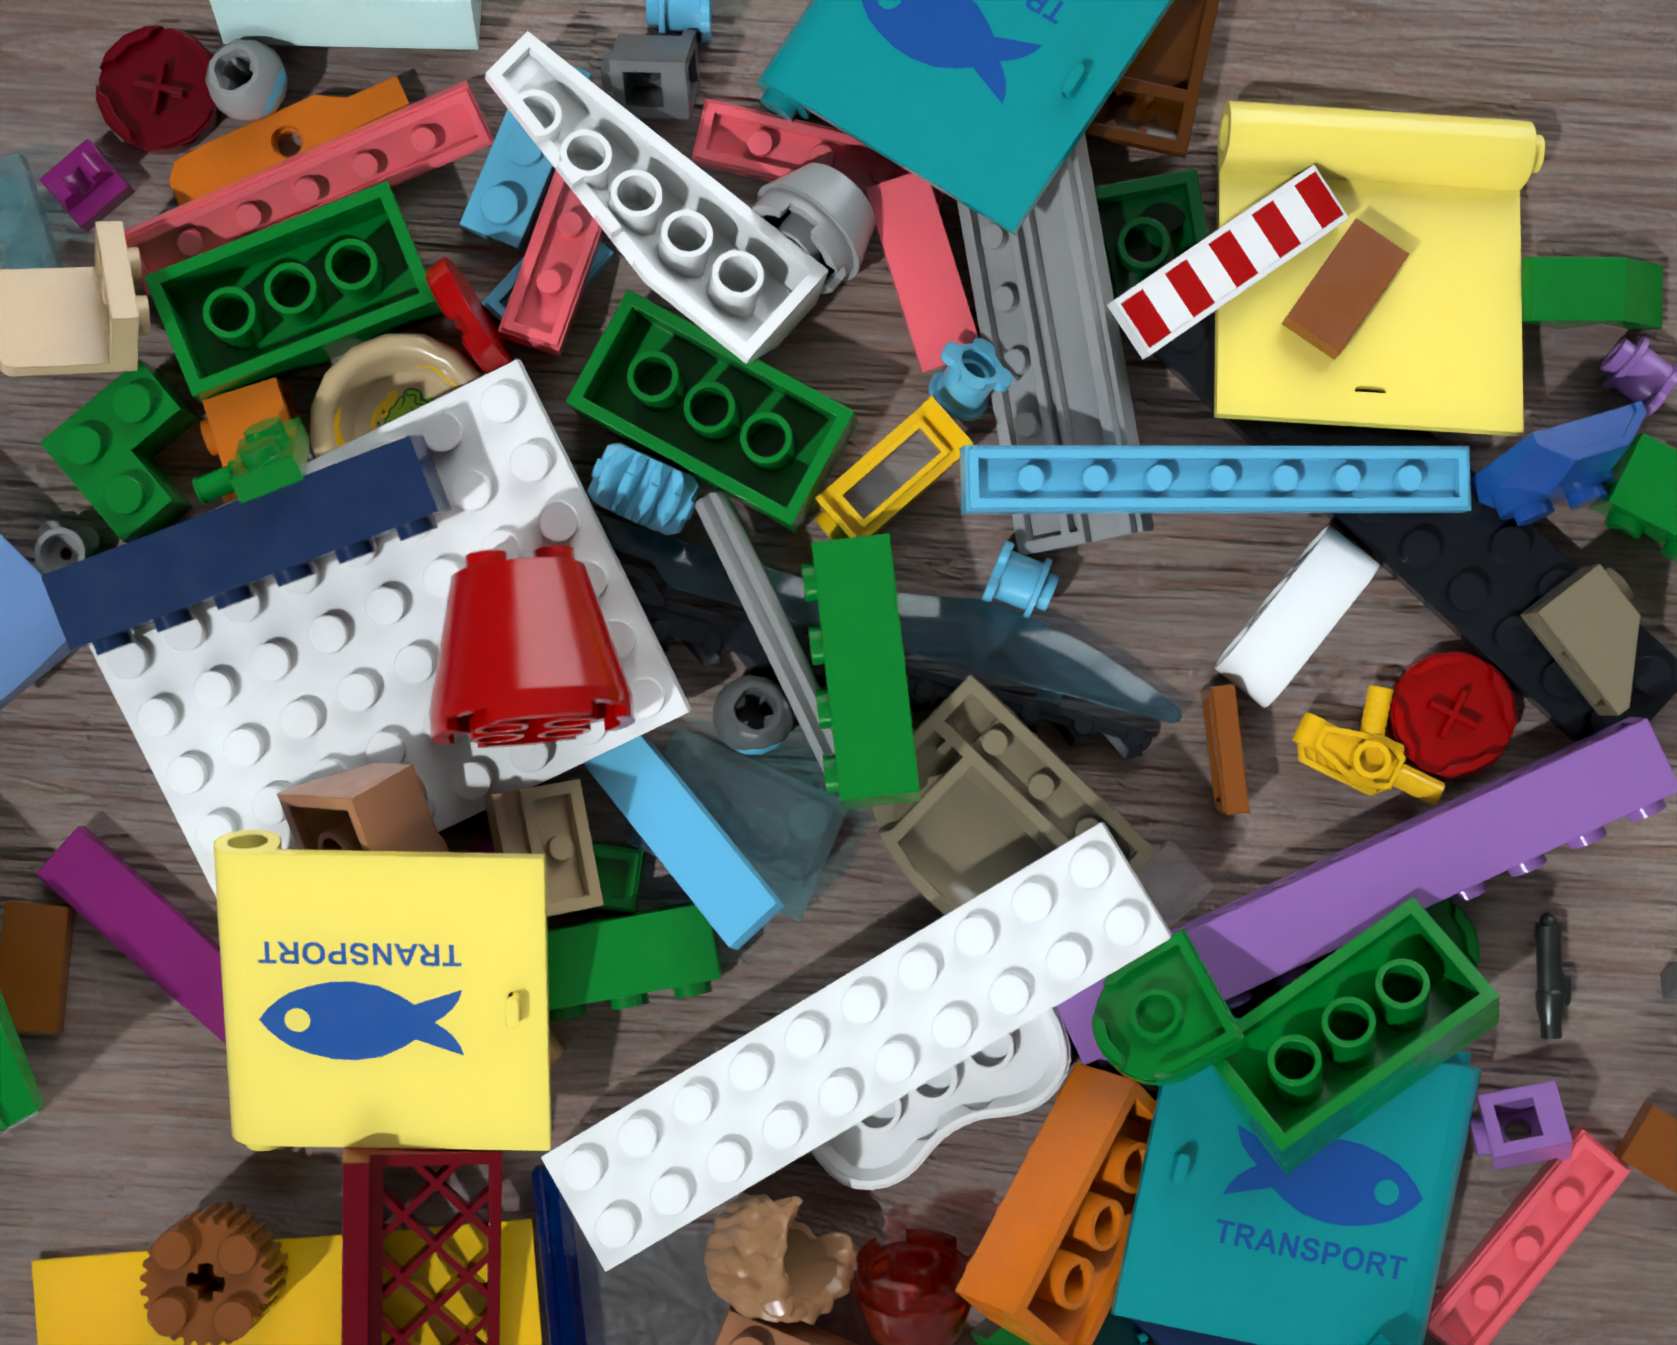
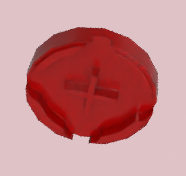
(461, 303)
(1451, 714)

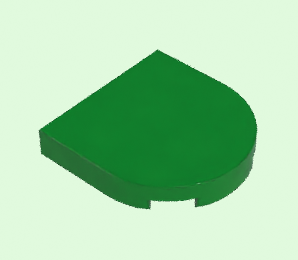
(1164, 1016)

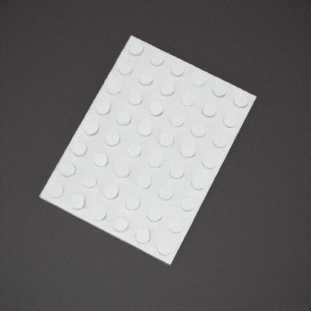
(349, 657)

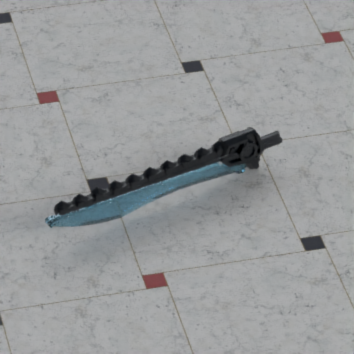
(935, 627)

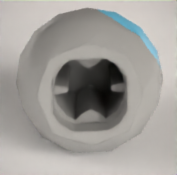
(246, 80)

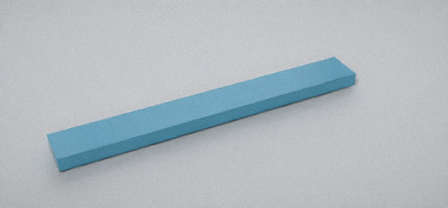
(1213, 479)

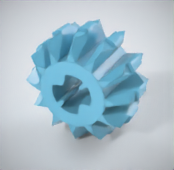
(643, 489)

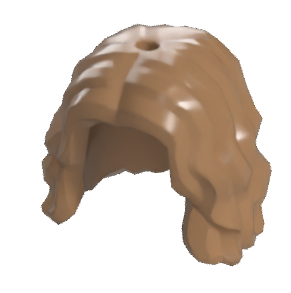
(774, 1264)

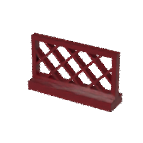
(364, 1236)

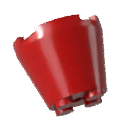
(525, 654)

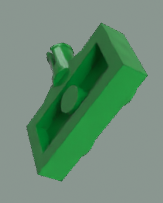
(264, 461)

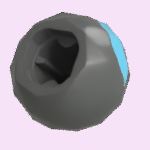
(752, 715)

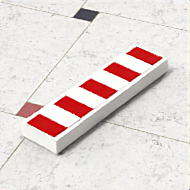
(1227, 262)

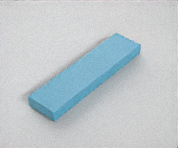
(686, 839)

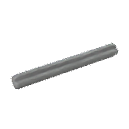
(765, 616)

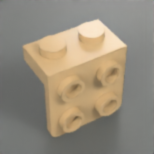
(75, 315)

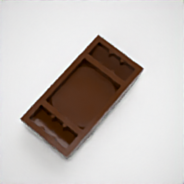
(1161, 88)

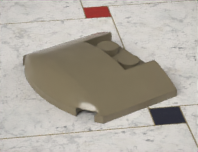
(989, 802)

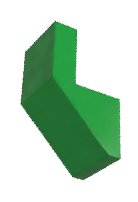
(1592, 292)

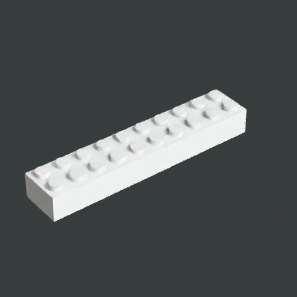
(856, 1046)

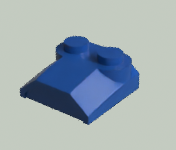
(1558, 466)

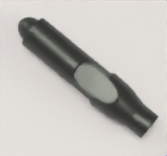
(1552, 981)

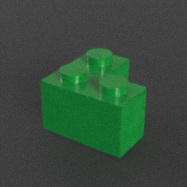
(112, 446)

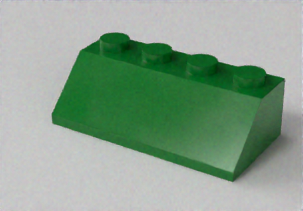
(1355, 1034)

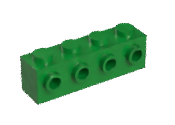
(864, 672)

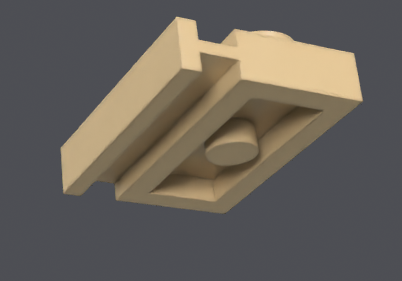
(552, 823)

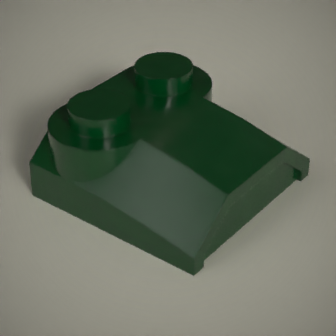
(1149, 224)

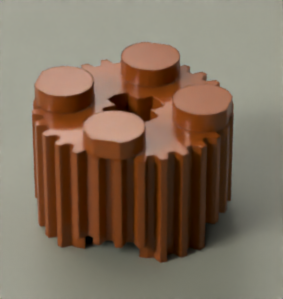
(184, 1296)

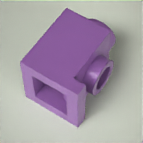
(1535, 1108)

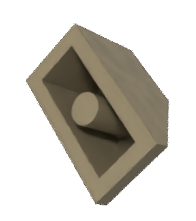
(1591, 635)

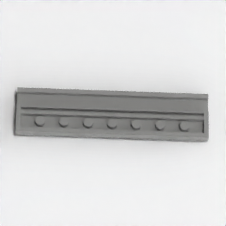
(1048, 317)

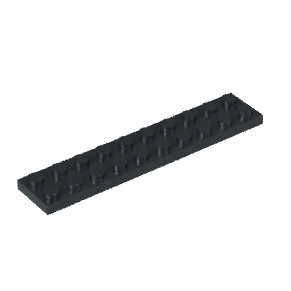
(1459, 565)

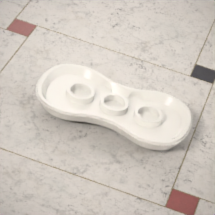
(993, 1083)

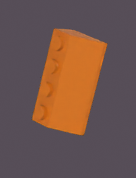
(1065, 1221)

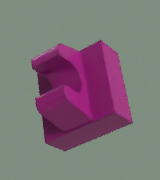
(87, 185)

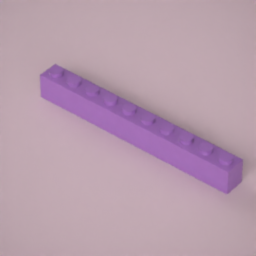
(1427, 858)

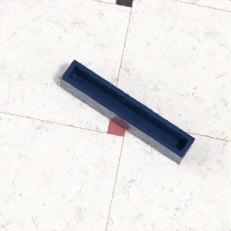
(247, 543)

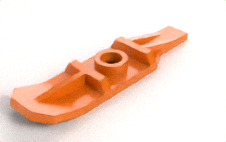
(257, 143)

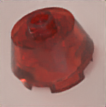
(911, 1288)

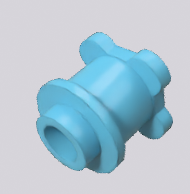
(680, 15)
(968, 379)
(1021, 581)

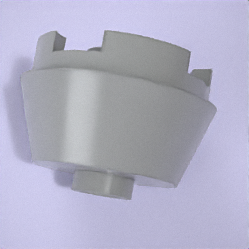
(822, 216)

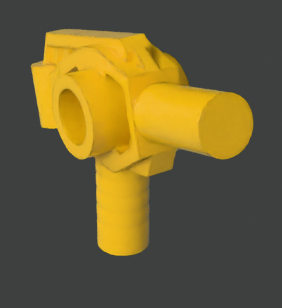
(1363, 757)

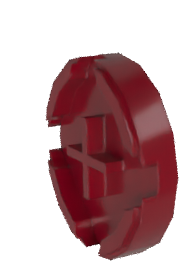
(157, 90)

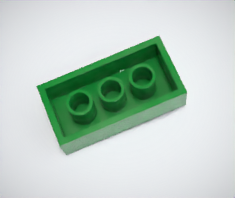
(293, 293)
(712, 413)

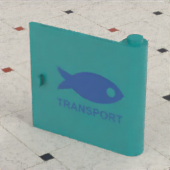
(962, 85)
(1305, 1255)

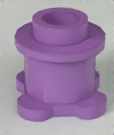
(1639, 373)

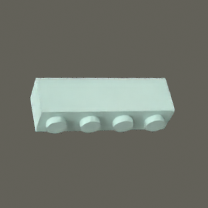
(352, 23)

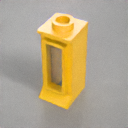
(892, 474)

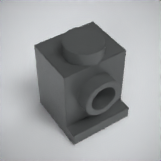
(653, 74)

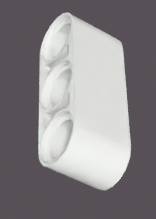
(1296, 616)

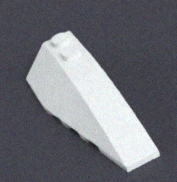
(660, 208)

